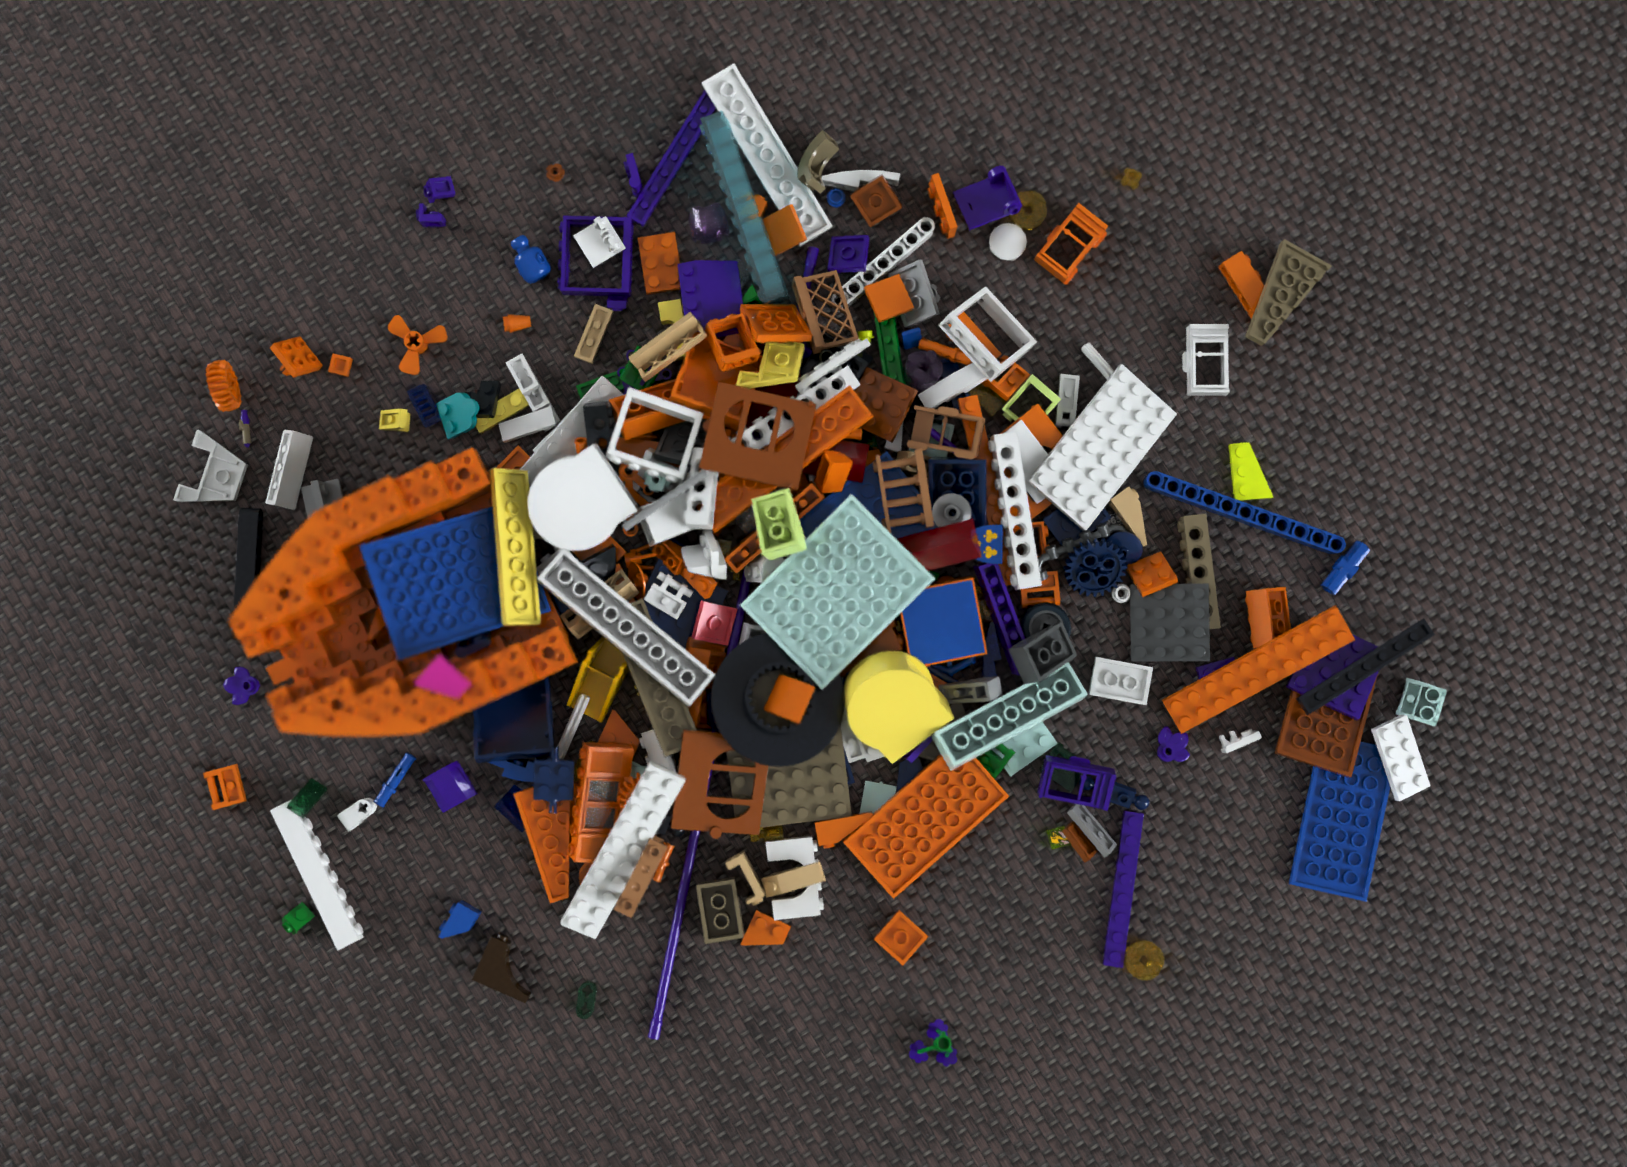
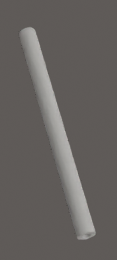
(664, 500)

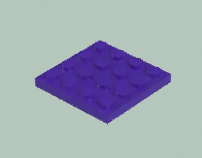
(1353, 700)

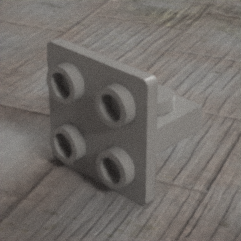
(321, 494)

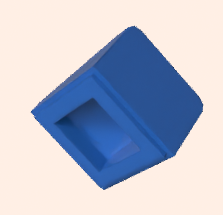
(911, 338)

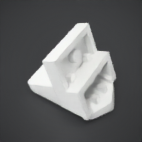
(706, 557)

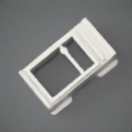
(1206, 334)

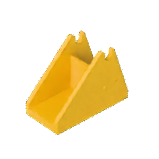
(599, 678)

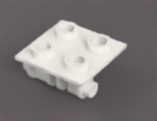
(599, 241)

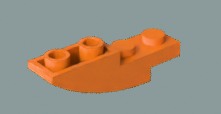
(672, 558)

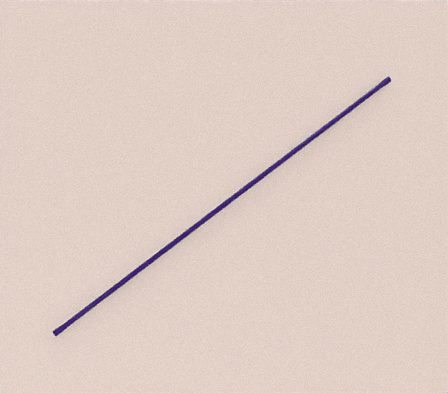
(656, 1022)

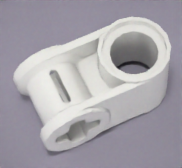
(355, 814)

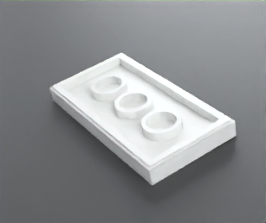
(1031, 456)

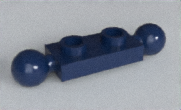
(1121, 794)

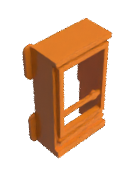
(1086, 221)

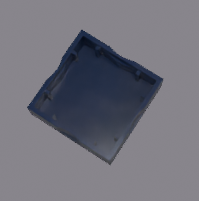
(515, 725)

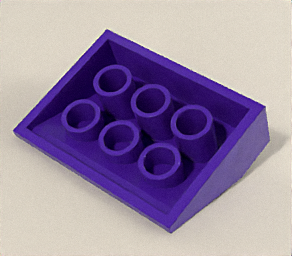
(711, 290)

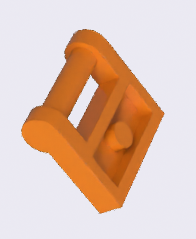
(1009, 382)
(1049, 584)
(230, 784)

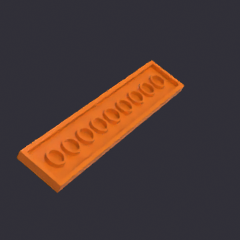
(829, 426)
(1258, 669)

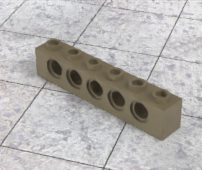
(1204, 562)

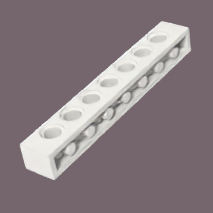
(843, 376)
(1010, 443)

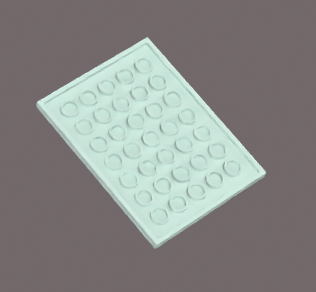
(837, 592)

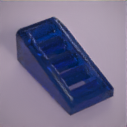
(417, 390)

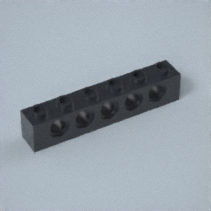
(595, 411)

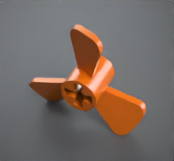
(410, 363)

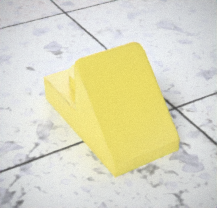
(395, 420)

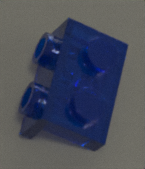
(508, 808)

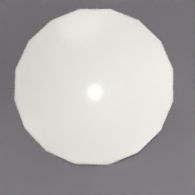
(1007, 241)

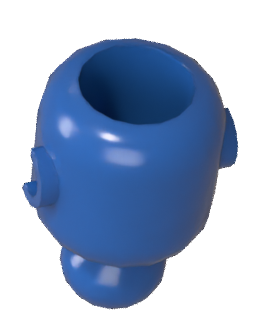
(530, 260)

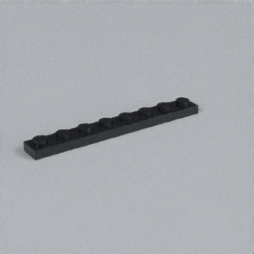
(1365, 666)

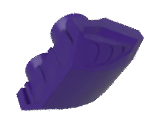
(450, 786)

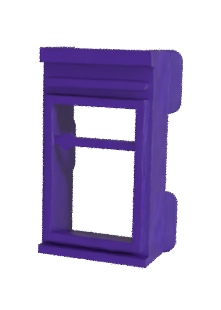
(1102, 788)

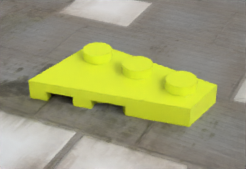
(1246, 474)

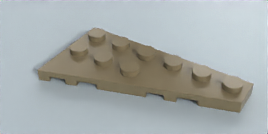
(1287, 284)

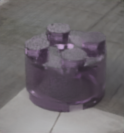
(708, 223)
(922, 370)

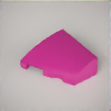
(443, 679)

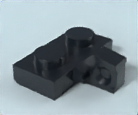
(487, 398)

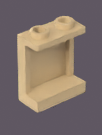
(753, 879)

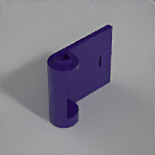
(988, 199)

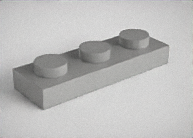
(1092, 829)

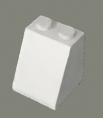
(666, 521)

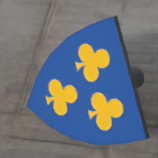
(991, 543)

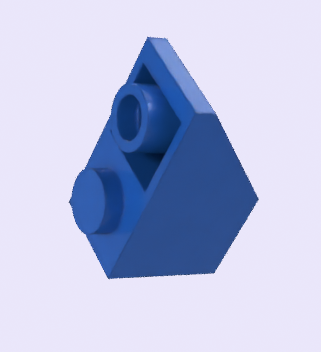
(461, 920)

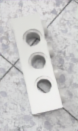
(705, 517)

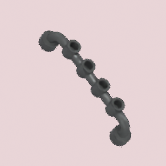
(1052, 552)

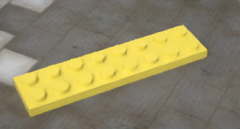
(515, 548)

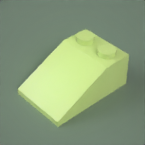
(778, 525)

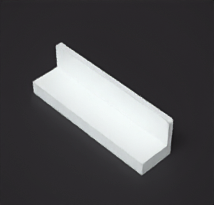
(289, 469)

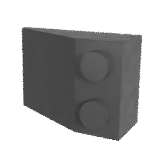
(1042, 653)

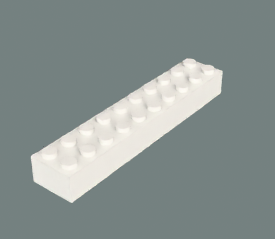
(626, 628)

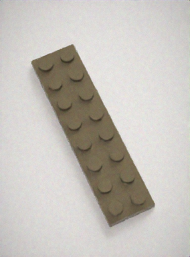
(664, 710)

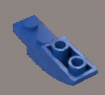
(516, 769)

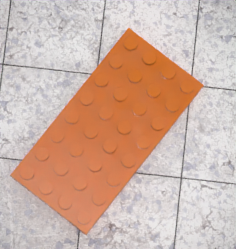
(924, 821)

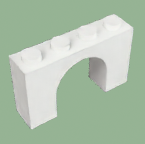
(808, 901)

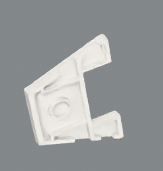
(221, 475)

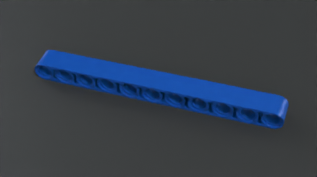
(1253, 512)

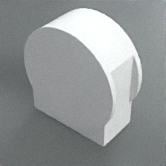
(579, 500)

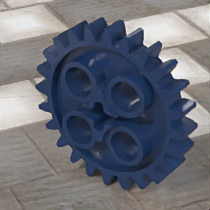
(1095, 567)

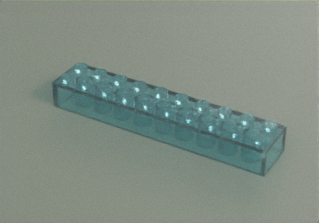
(742, 203)

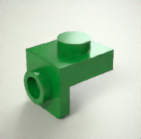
(297, 918)

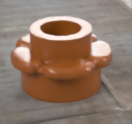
(555, 177)

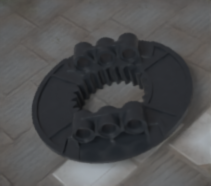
(747, 733)

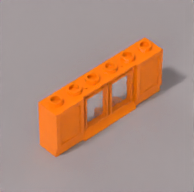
(597, 802)

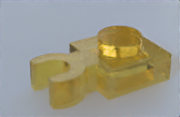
(769, 833)

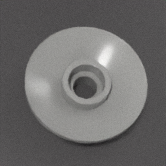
(945, 504)

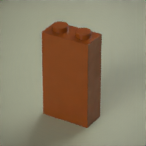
(886, 641)

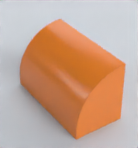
(832, 472)

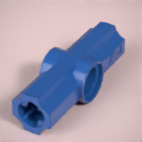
(1345, 567)

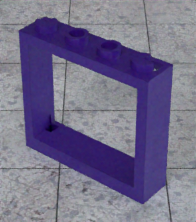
(564, 262)

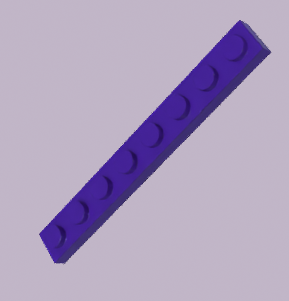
(671, 161)
(1123, 889)

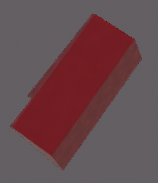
(855, 451)
(944, 545)

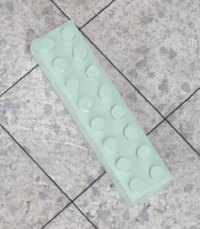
(1008, 716)

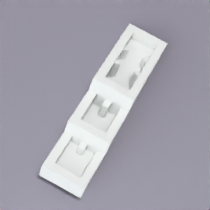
(853, 179)
(529, 385)
(952, 386)

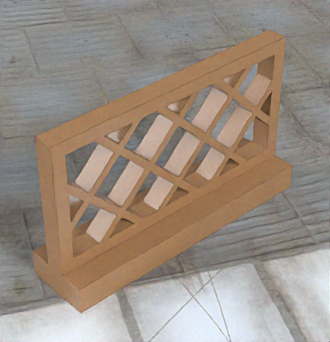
(808, 311)

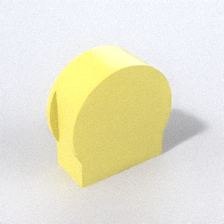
(894, 703)

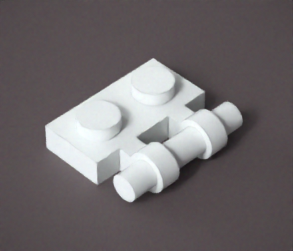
(665, 600)

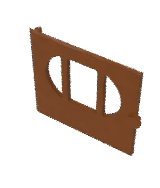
(766, 467)
(690, 804)

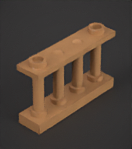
(919, 479)
(641, 876)

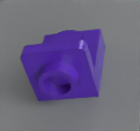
(439, 188)
(433, 219)

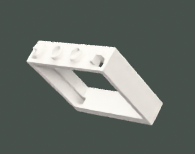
(973, 347)
(665, 407)

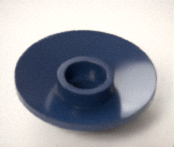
(1129, 543)

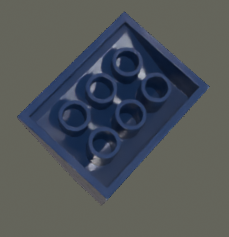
(963, 478)

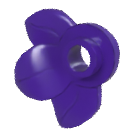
(238, 685)
(1175, 745)

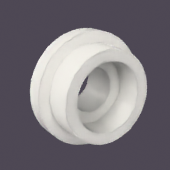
(1125, 597)

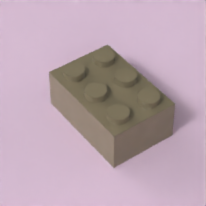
(720, 910)

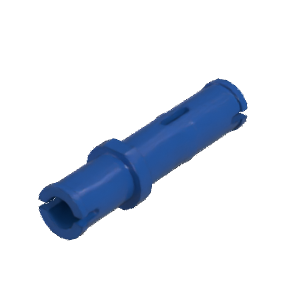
(390, 786)

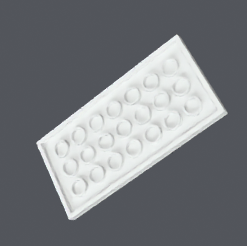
(1102, 447)

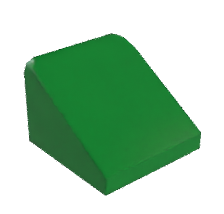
(751, 296)

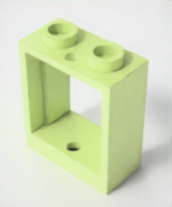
(1041, 387)

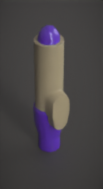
(244, 427)

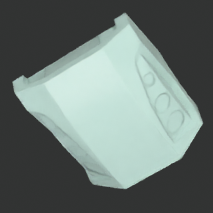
(1421, 702)

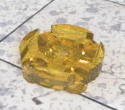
(1039, 210)
(1153, 965)

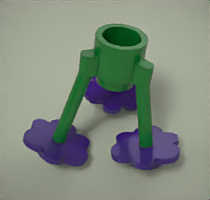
(941, 1044)

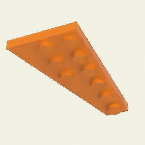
(549, 840)

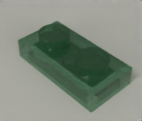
(307, 798)

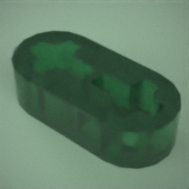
(581, 1000)

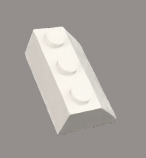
(655, 753)

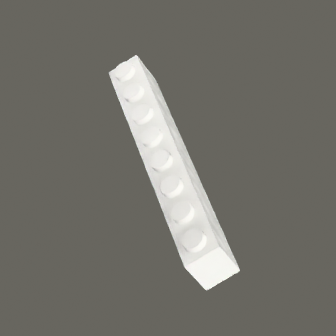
(318, 876)

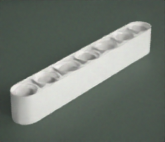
(888, 257)

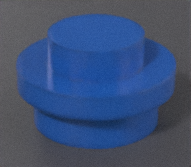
(836, 197)

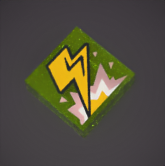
(1057, 838)

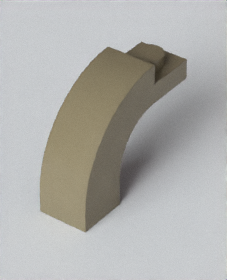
(815, 159)

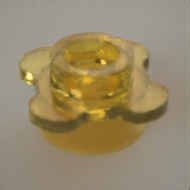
(1136, 175)

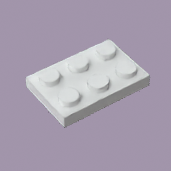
(1120, 681)

